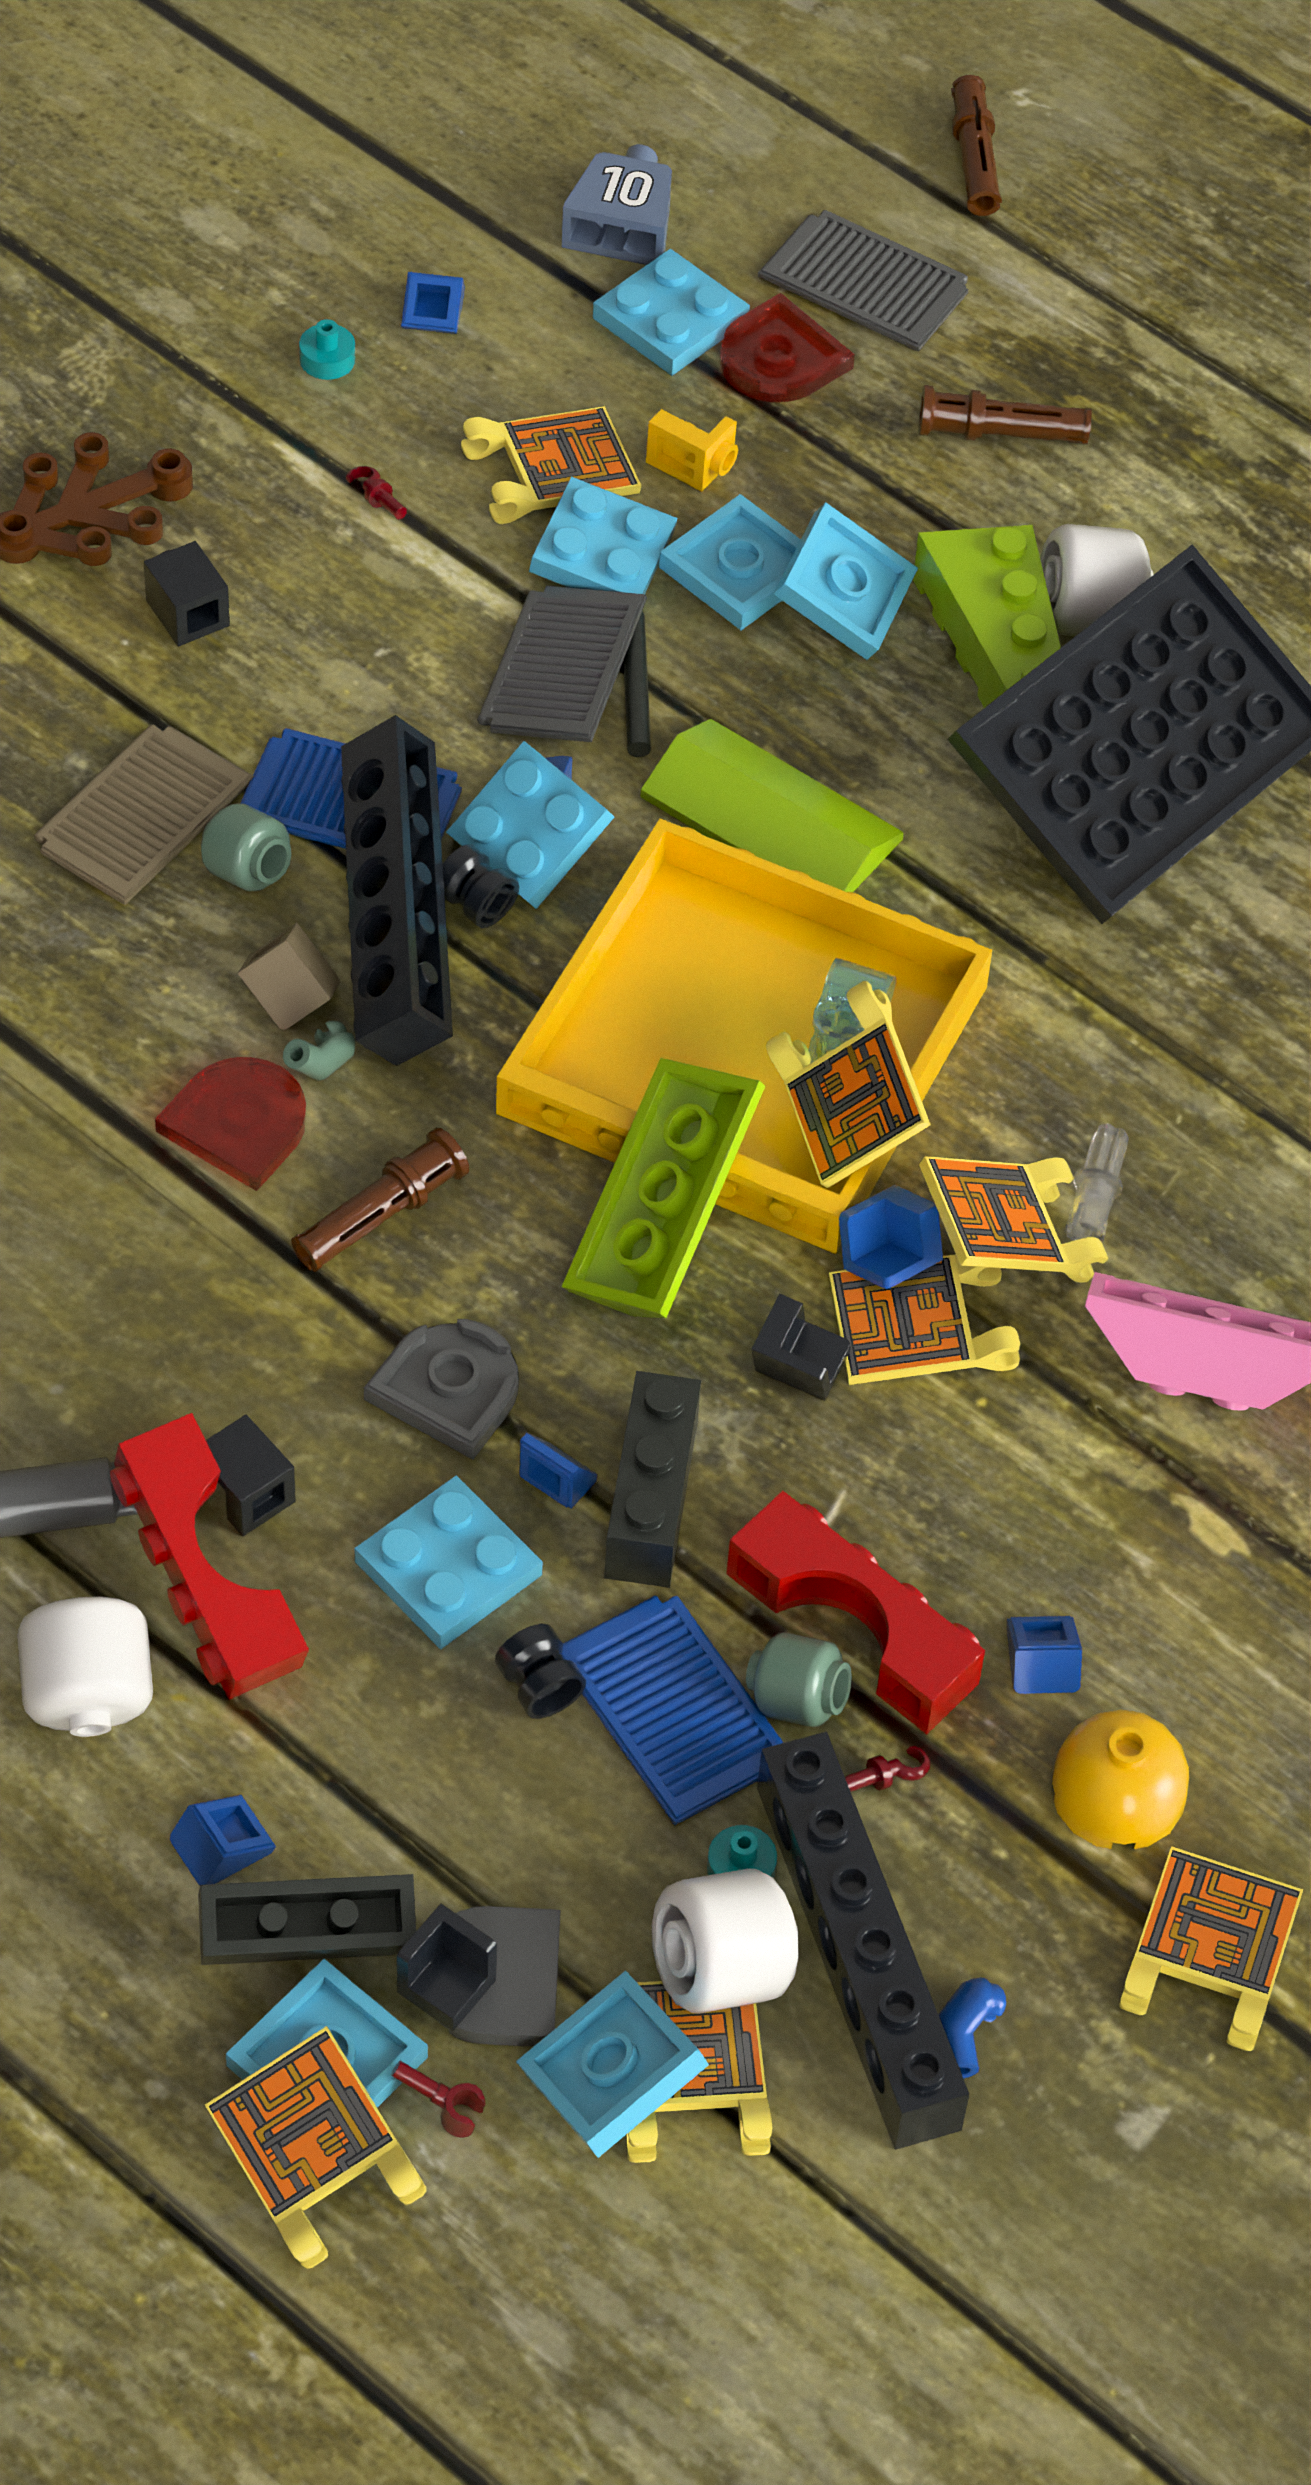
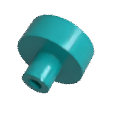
(327, 350)
(741, 1849)

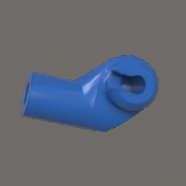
(963, 2013)

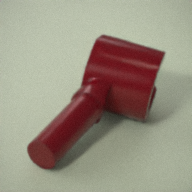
(445, 2098)

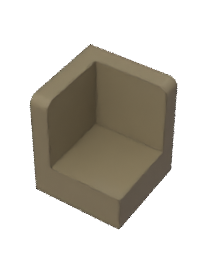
(289, 977)

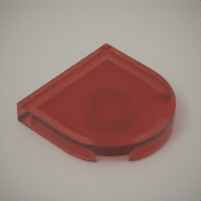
(781, 353)
(238, 1117)

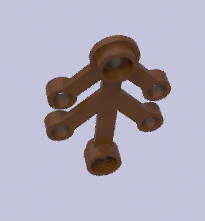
(28, 531)

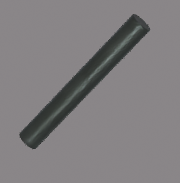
(637, 693)

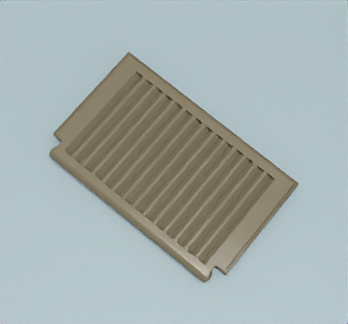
(141, 811)

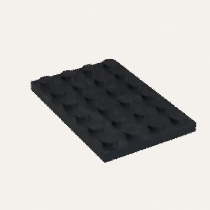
(1142, 733)

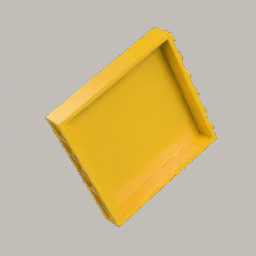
(702, 968)

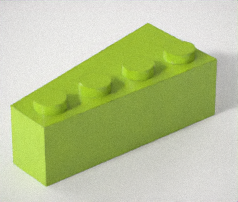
(990, 601)

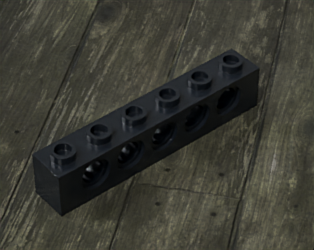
(396, 892)
(862, 1941)

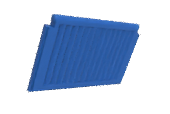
(303, 787)
(672, 1705)

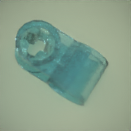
(833, 1015)

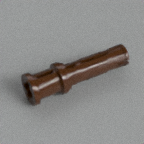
(977, 416)
(402, 1185)

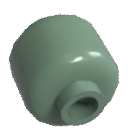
(246, 847)
(799, 1679)

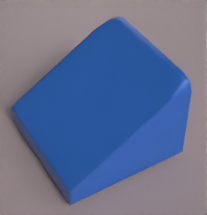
(433, 302)
(554, 1471)
(1044, 1654)
(220, 1839)

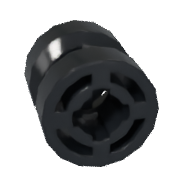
(480, 889)
(540, 1671)

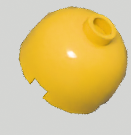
(1120, 1780)

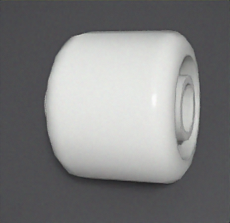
(1091, 572)
(85, 1664)
(724, 1940)

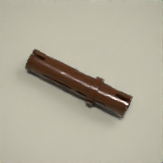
(974, 129)

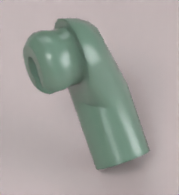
(320, 1061)

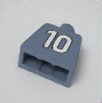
(620, 207)

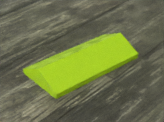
(767, 807)
(663, 1188)

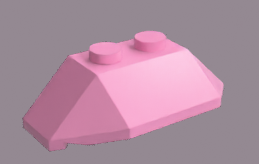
(1201, 1343)

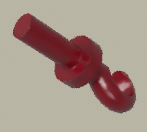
(377, 490)
(881, 1772)

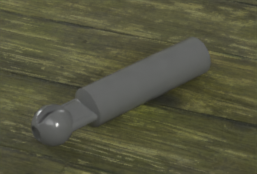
(58, 1497)

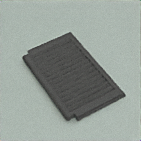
(867, 278)
(561, 663)

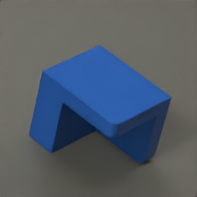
(890, 1237)

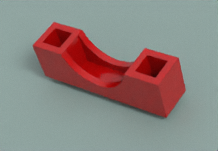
(795, 1559)
(242, 1630)

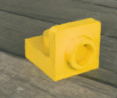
(690, 452)

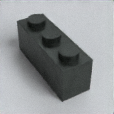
(652, 1479)
(305, 1919)

